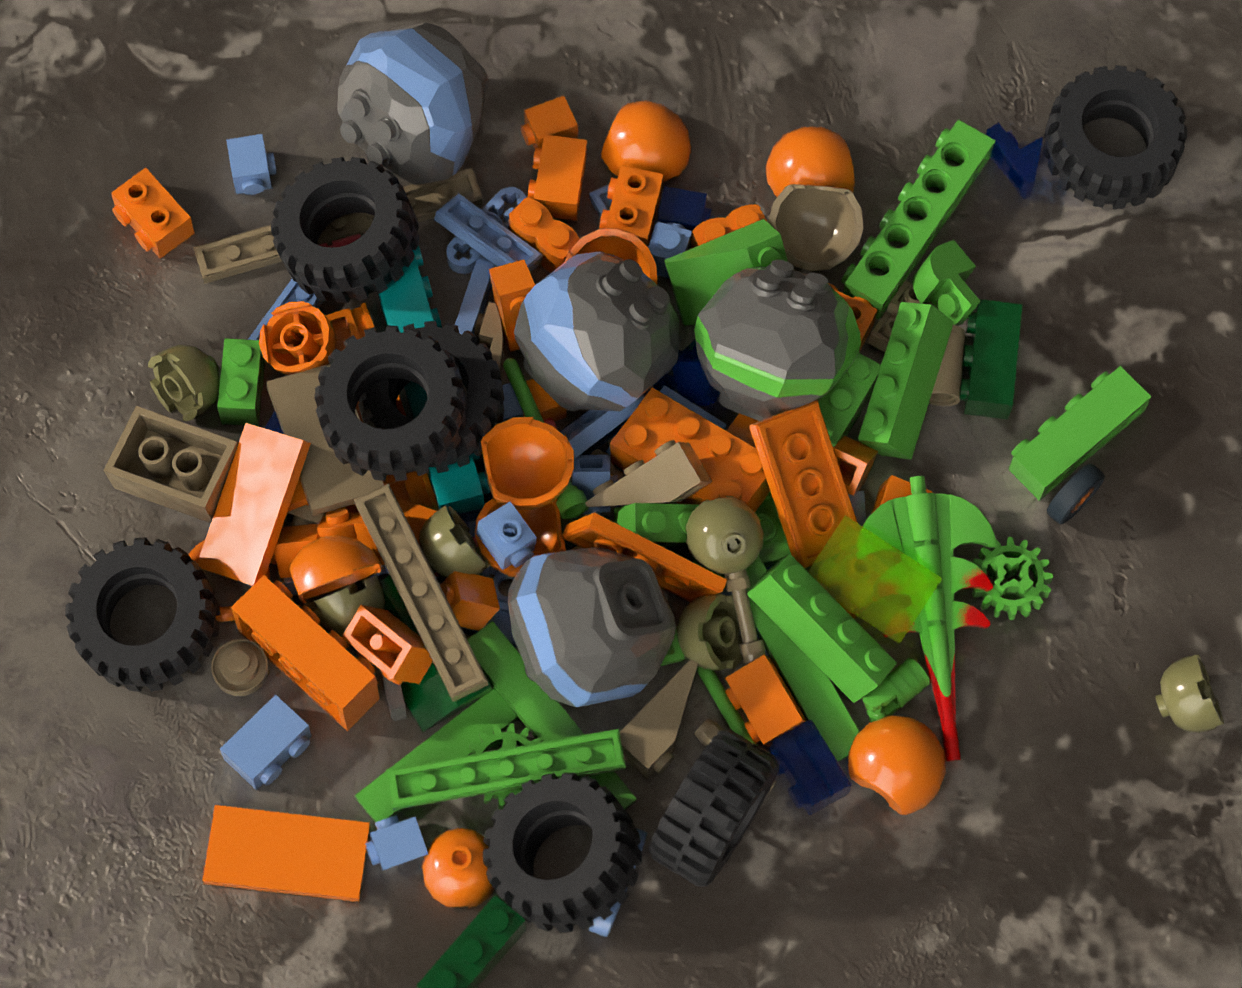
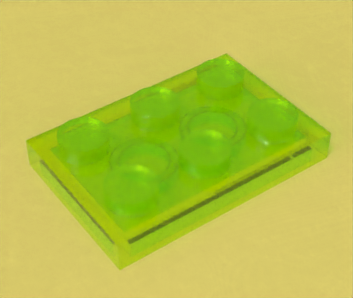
(873, 579)

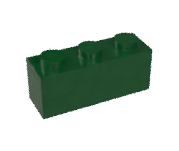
(991, 359)
(477, 948)

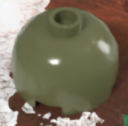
(185, 380)
(724, 535)
(450, 545)
(340, 607)
(710, 632)
(1189, 696)

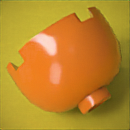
(297, 338)
(456, 869)

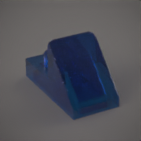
(1016, 164)

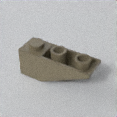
(664, 479)

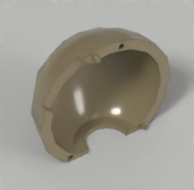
(817, 224)

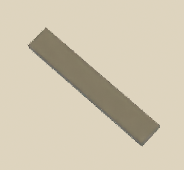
(421, 592)

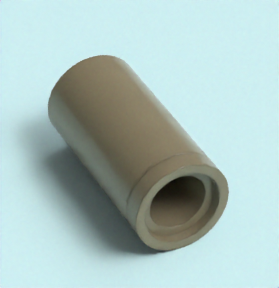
(948, 381)

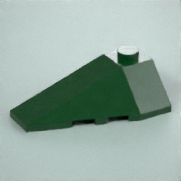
(429, 700)

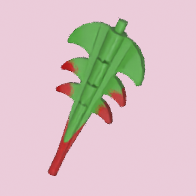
(928, 531)

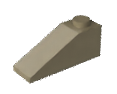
(654, 731)

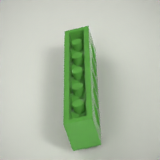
(972, 152)

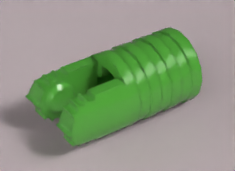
(896, 690)

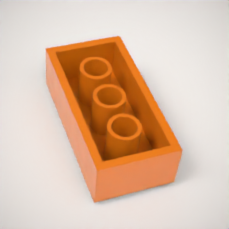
(726, 458)
(306, 652)

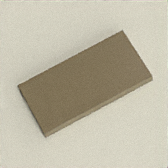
(323, 477)

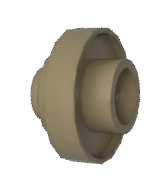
(239, 667)

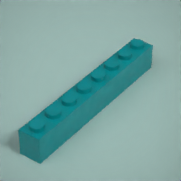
(403, 305)

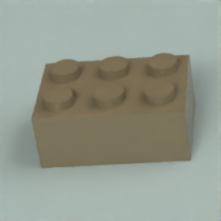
(171, 463)

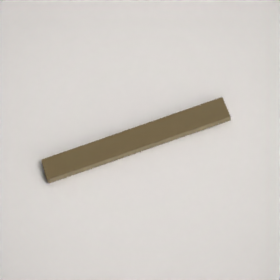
(256, 247)

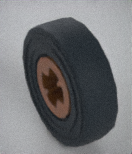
(1075, 493)

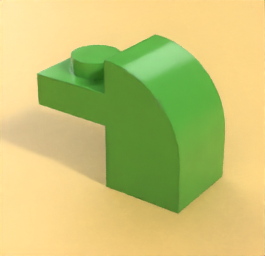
(943, 282)

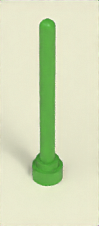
(572, 500)

